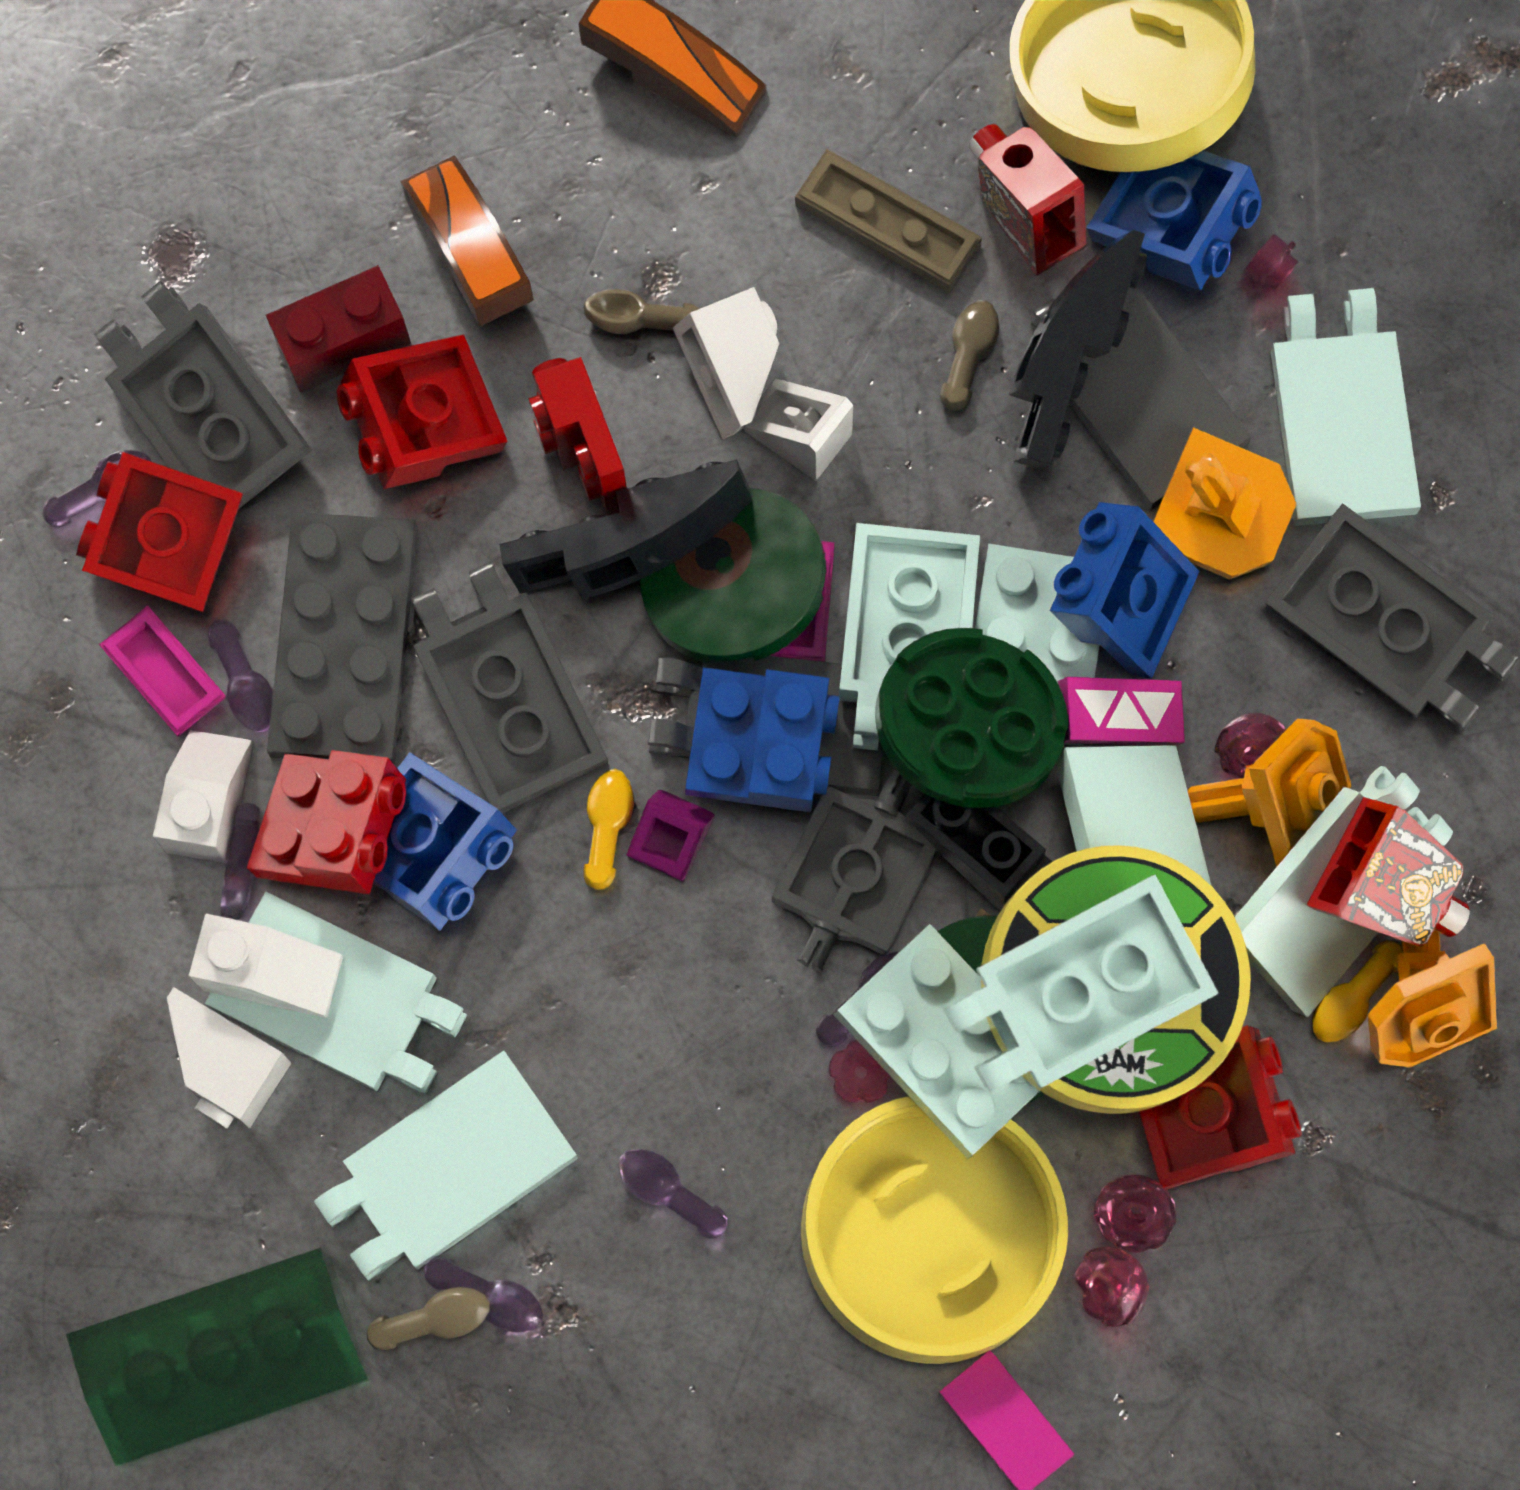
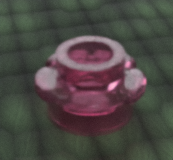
(1272, 263)
(849, 1086)

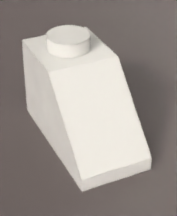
(730, 356)
(203, 796)
(264, 966)
(223, 1062)

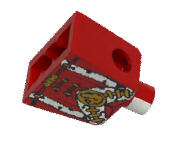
(1030, 195)
(1392, 877)

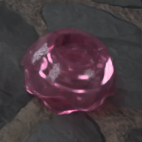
(1246, 740)
(1132, 1230)
(1112, 1285)

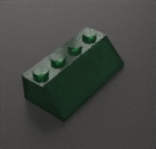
(218, 1356)

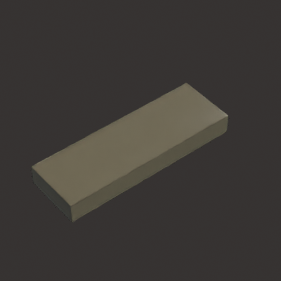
(888, 221)

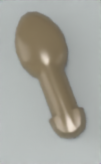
(627, 312)
(973, 340)
(446, 1315)

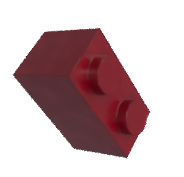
(336, 325)

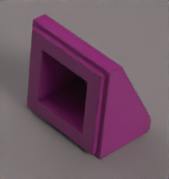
(670, 834)

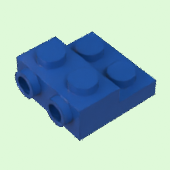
(1185, 214)
(1124, 587)
(761, 738)
(441, 845)

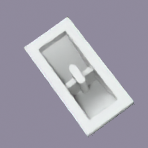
(802, 425)

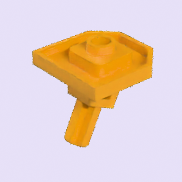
(1225, 506)
(1282, 788)
(1433, 1004)

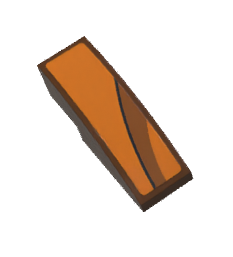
(673, 60)
(468, 240)

